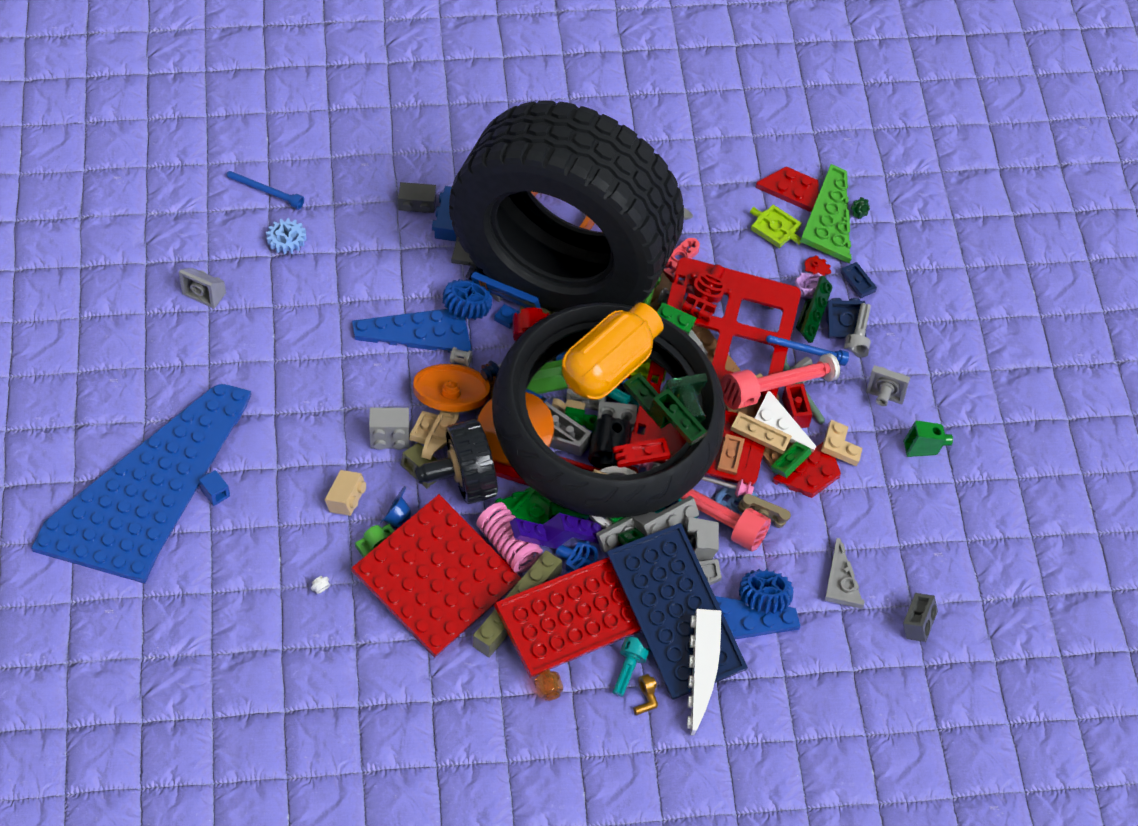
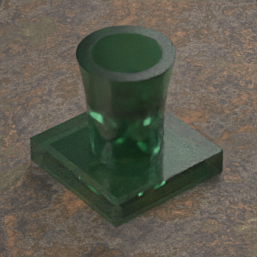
(686, 391)

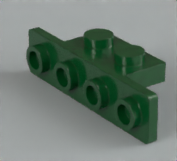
(813, 310)

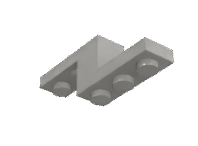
(648, 523)

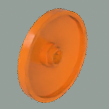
(451, 387)
(540, 418)

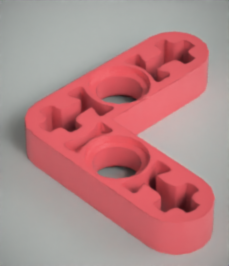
(682, 250)

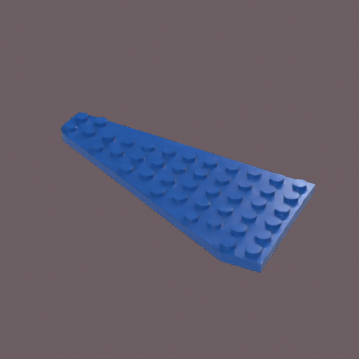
(134, 506)

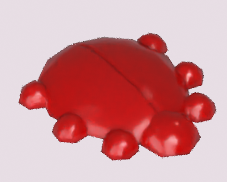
(816, 265)

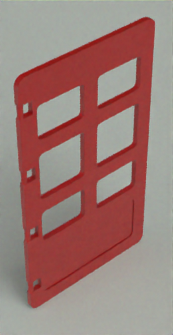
(743, 287)

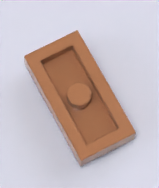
(730, 454)

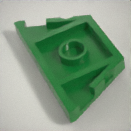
(528, 506)

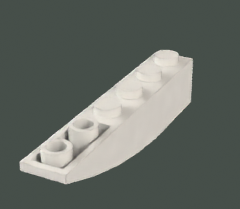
(704, 662)

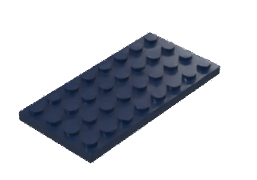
(663, 592)

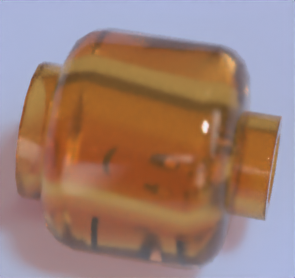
(548, 685)

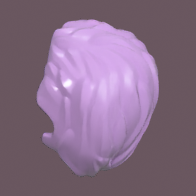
(807, 284)

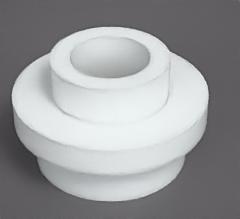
(320, 584)

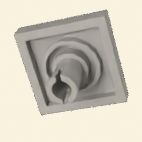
(887, 385)

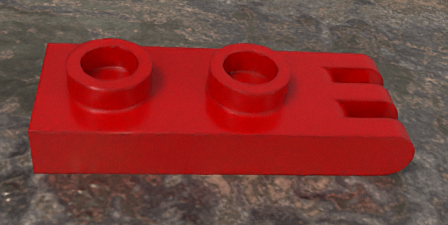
(641, 452)

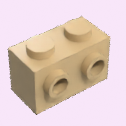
(345, 492)

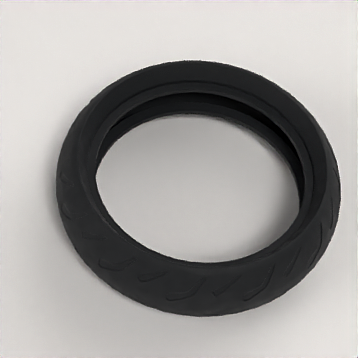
(578, 488)

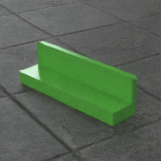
(548, 378)

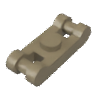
(777, 514)

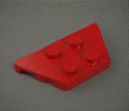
(791, 187)
(812, 475)

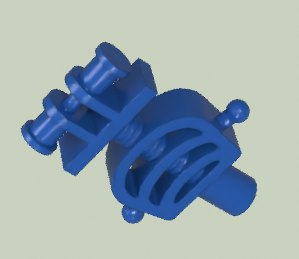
(574, 556)

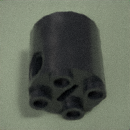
(606, 434)

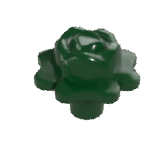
(860, 207)

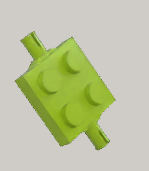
(776, 226)

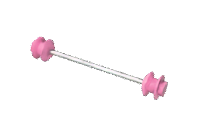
(741, 488)

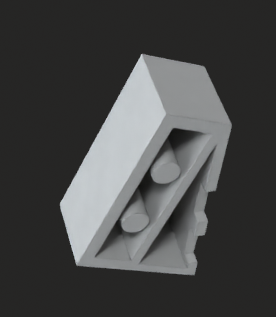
(568, 434)

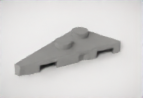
(842, 586)

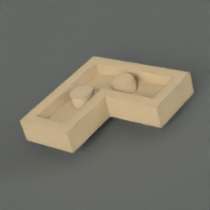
(836, 446)

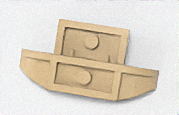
(431, 431)

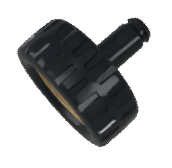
(467, 461)

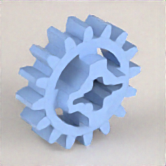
(286, 236)

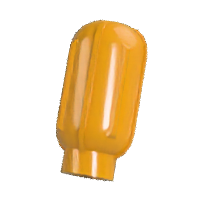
(611, 351)

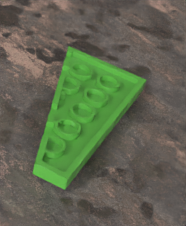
(829, 219)

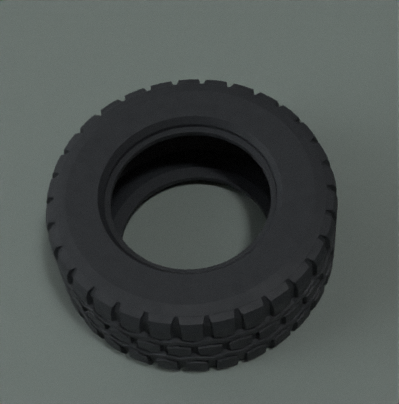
(588, 165)

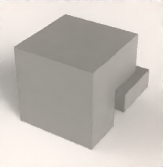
(703, 537)

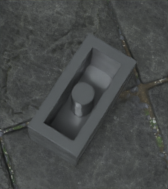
(417, 197)

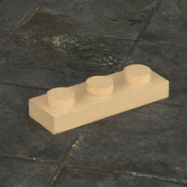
(761, 432)

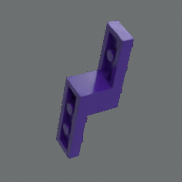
(555, 531)

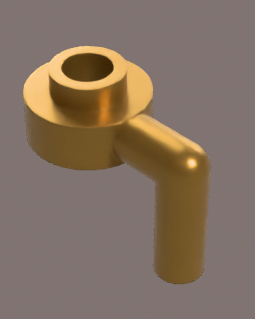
(647, 686)

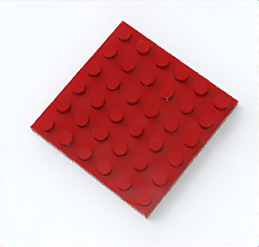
(436, 575)

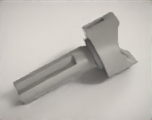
(858, 342)

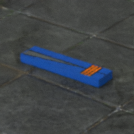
(505, 291)

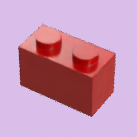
(797, 404)

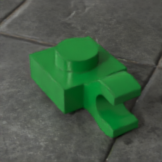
(580, 417)

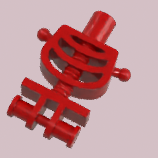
(708, 290)

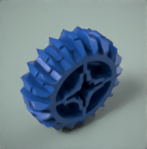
(467, 299)
(766, 591)

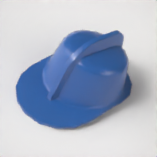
(398, 512)

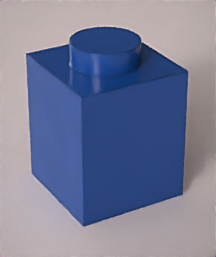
(214, 487)

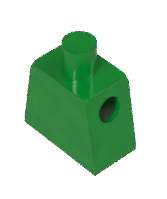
(926, 439)

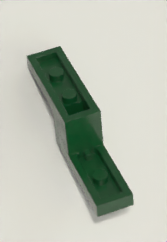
(665, 408)

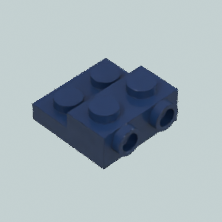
(842, 316)

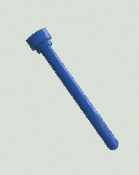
(296, 201)
(841, 355)

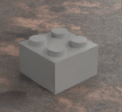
(389, 428)

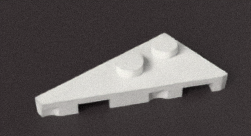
(775, 415)

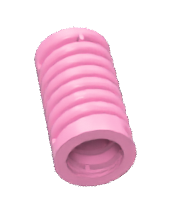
(500, 534)

